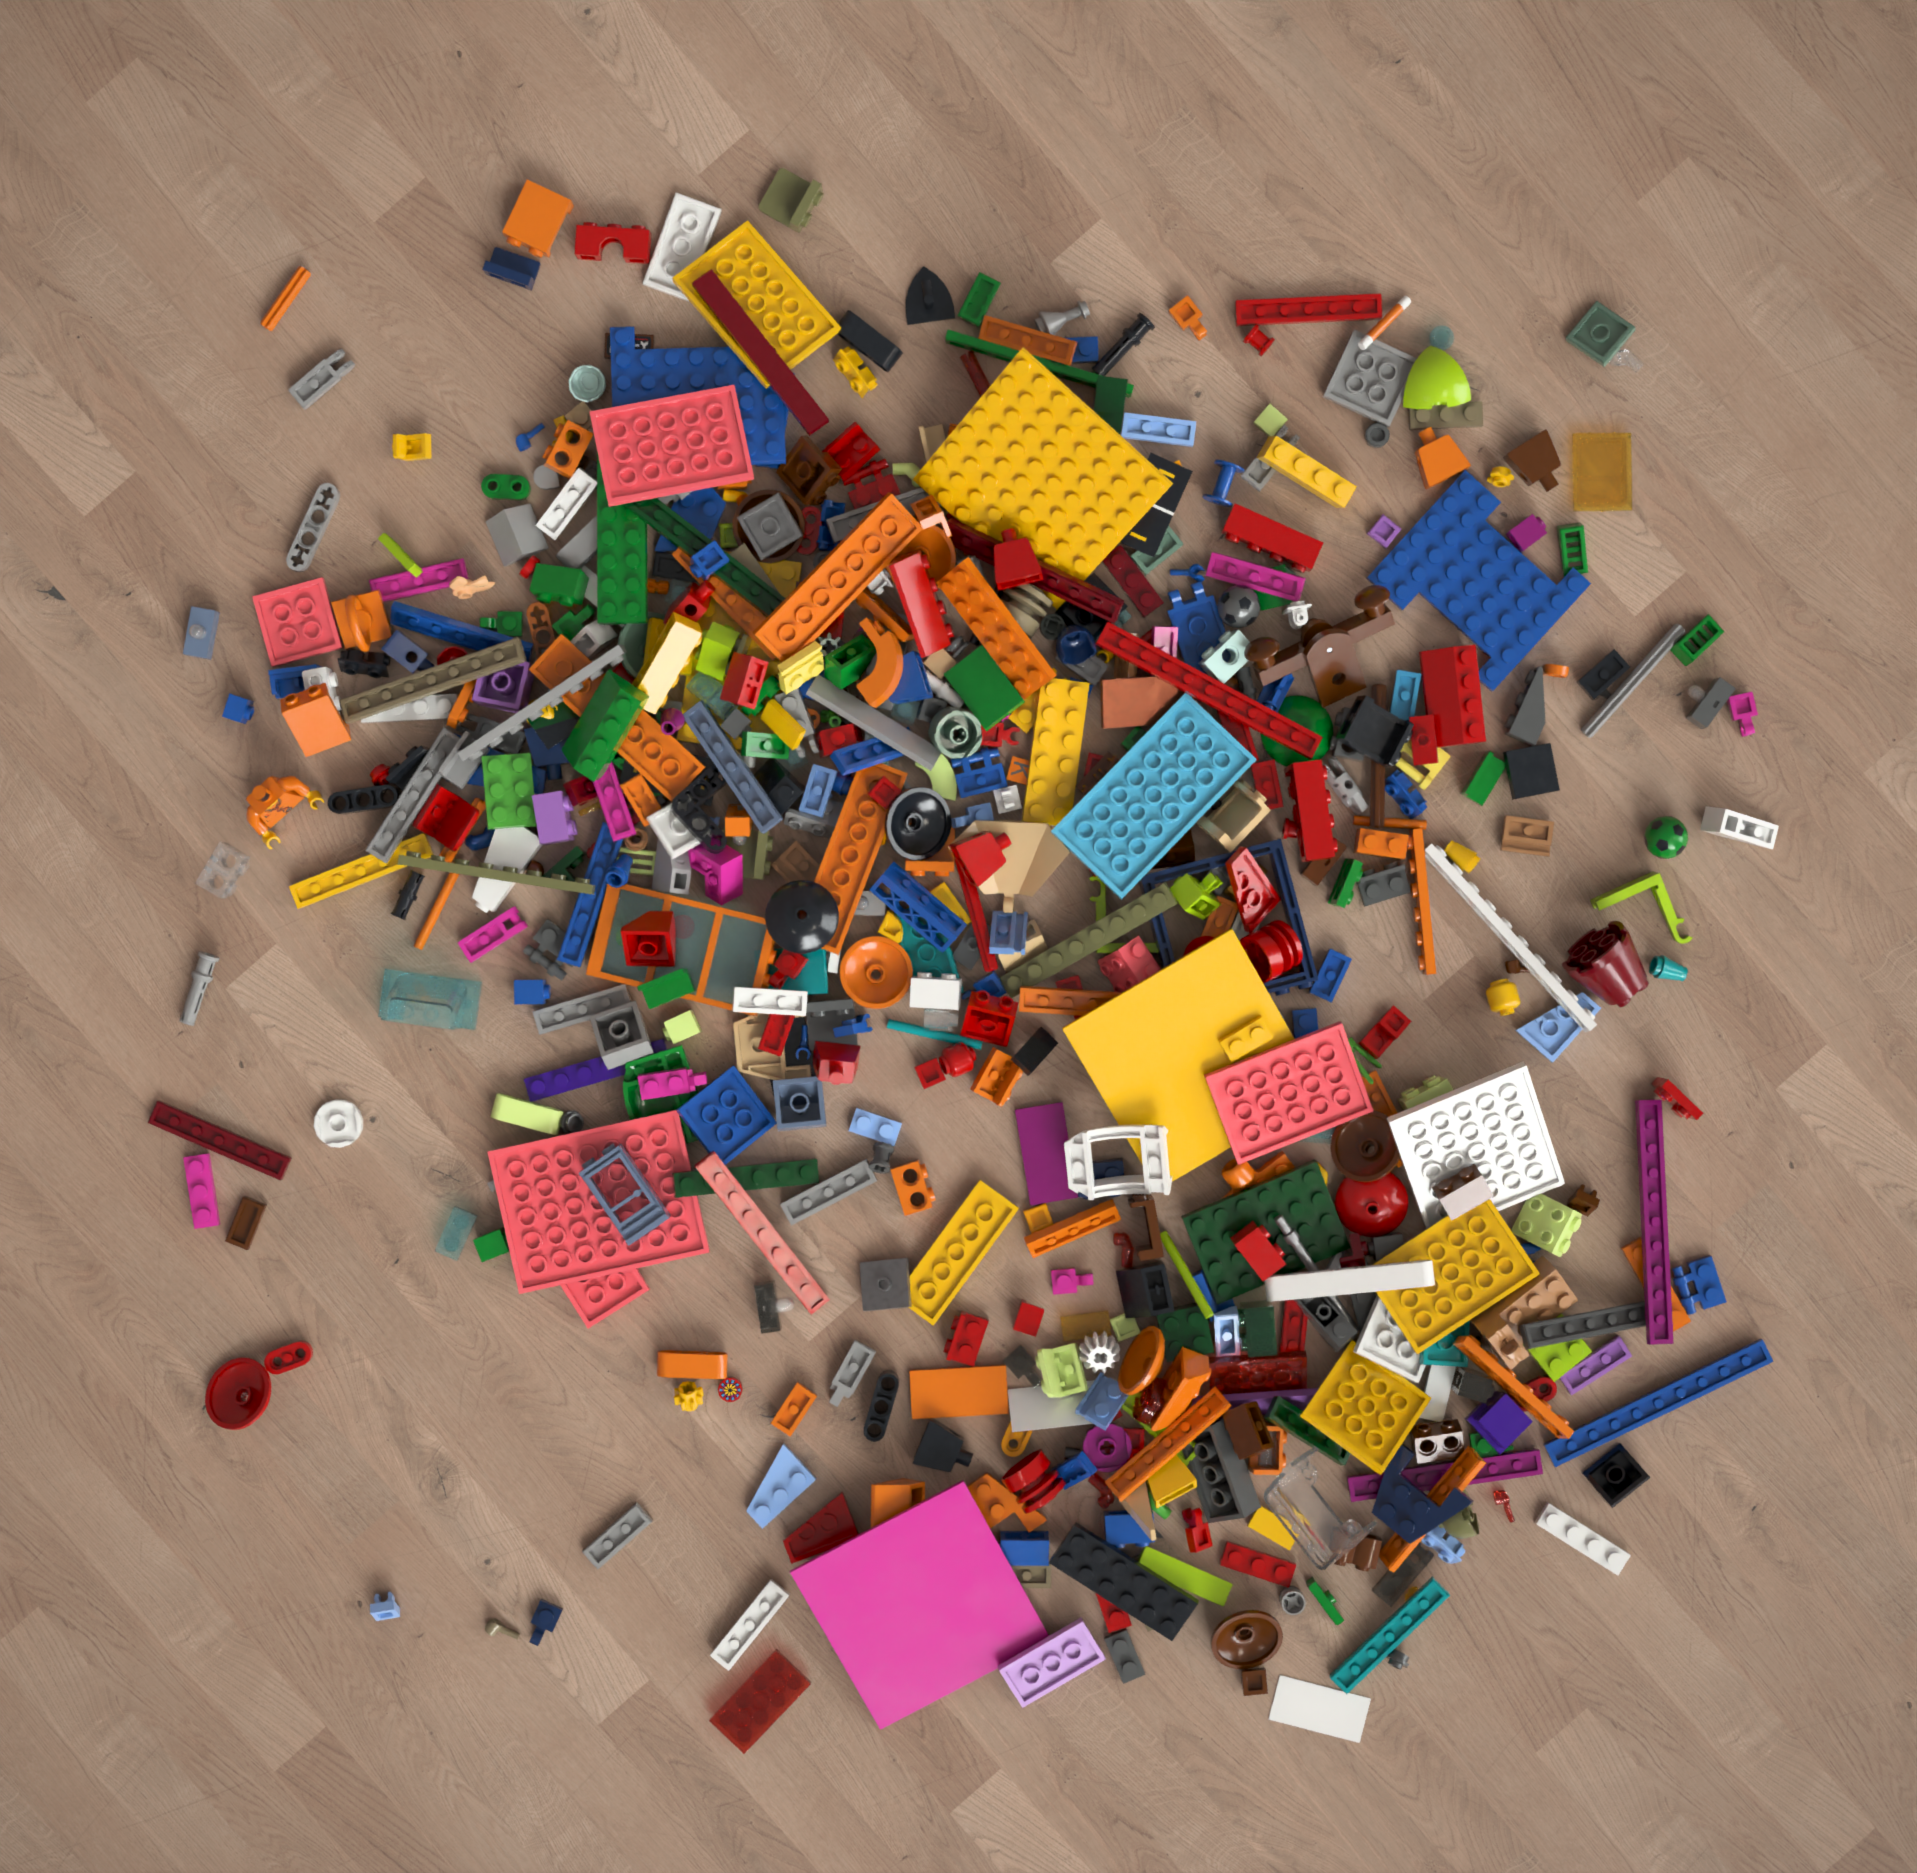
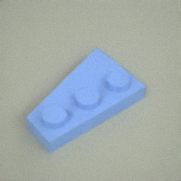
(1555, 1029)
(781, 1485)

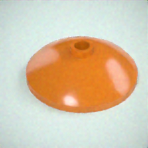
(938, 549)
(878, 955)
(1142, 1361)

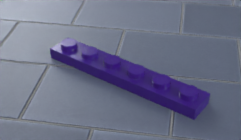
(576, 1076)

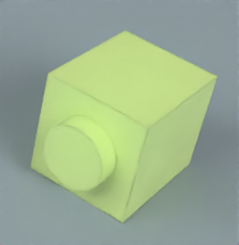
(681, 1027)

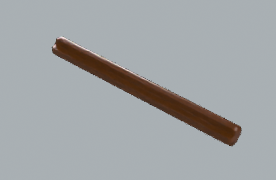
(1377, 779)

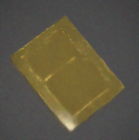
(1602, 472)

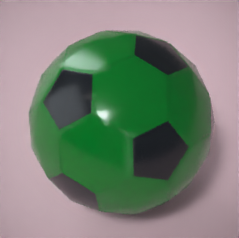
(1666, 837)

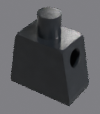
(941, 1448)

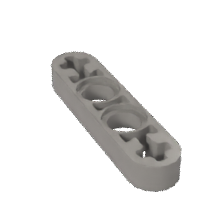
(317, 529)

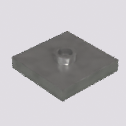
(770, 526)
(885, 1284)

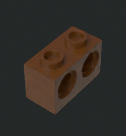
(1437, 1446)

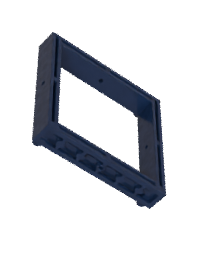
(1288, 898)

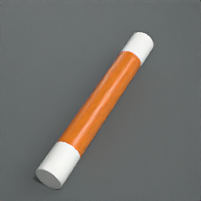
(1384, 323)

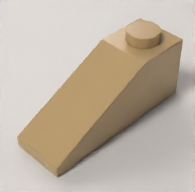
(1139, 1508)

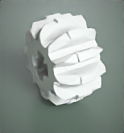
(1099, 1352)

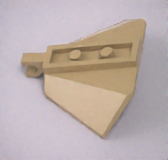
(1029, 859)

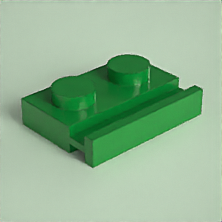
(1342, 890)

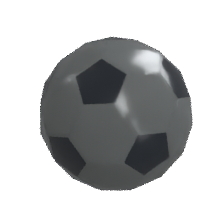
(1238, 606)

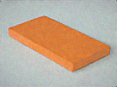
(958, 1391)

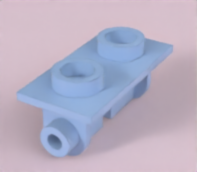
(1448, 1550)

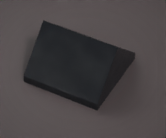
(1616, 1475)

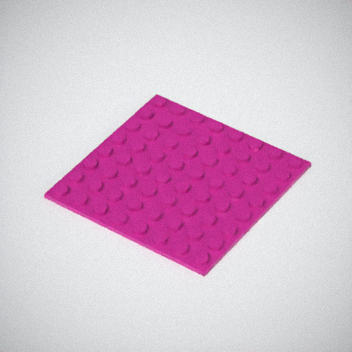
(920, 1604)

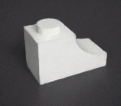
(594, 638)

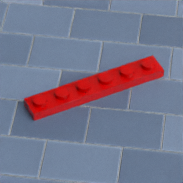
(1308, 309)

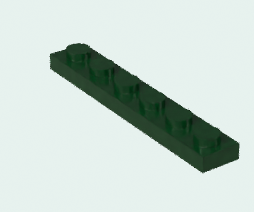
(751, 1177)

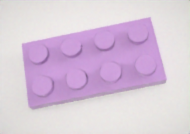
(1051, 1662)

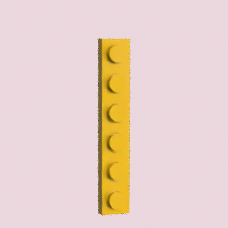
(355, 873)

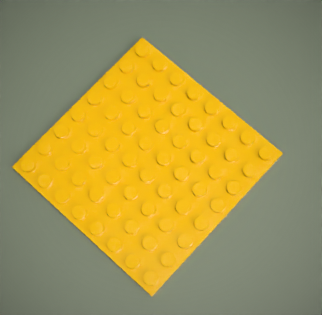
(1045, 467)
(1162, 1038)

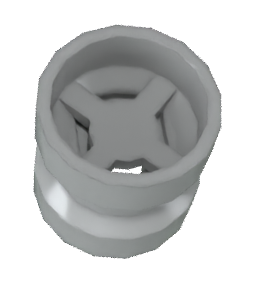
(1292, 1605)

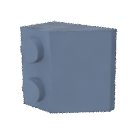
(799, 1103)

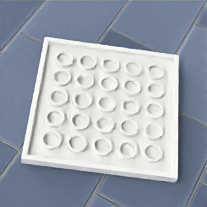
(1481, 1124)

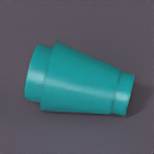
(1665, 968)

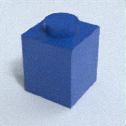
(531, 991)

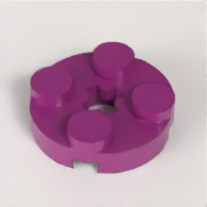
(1118, 1455)

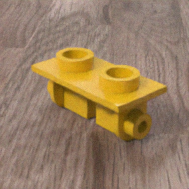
(847, 362)

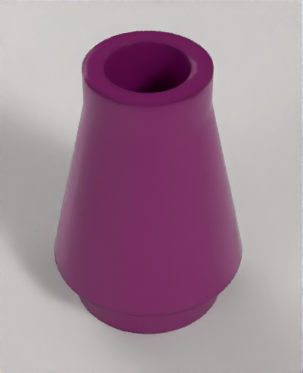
(671, 721)

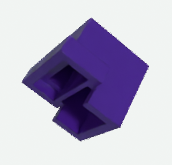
(1498, 1421)

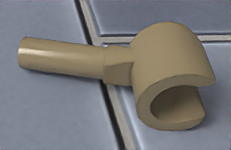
(495, 1625)

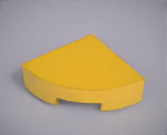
(891, 927)

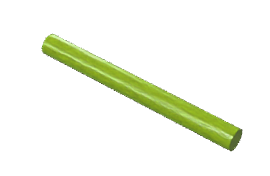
(1186, 1275)

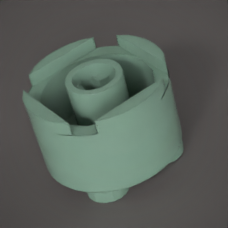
(942, 734)

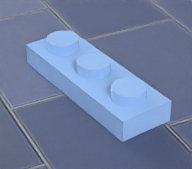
(1158, 429)

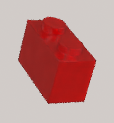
(1258, 1251)

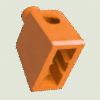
(1439, 458)

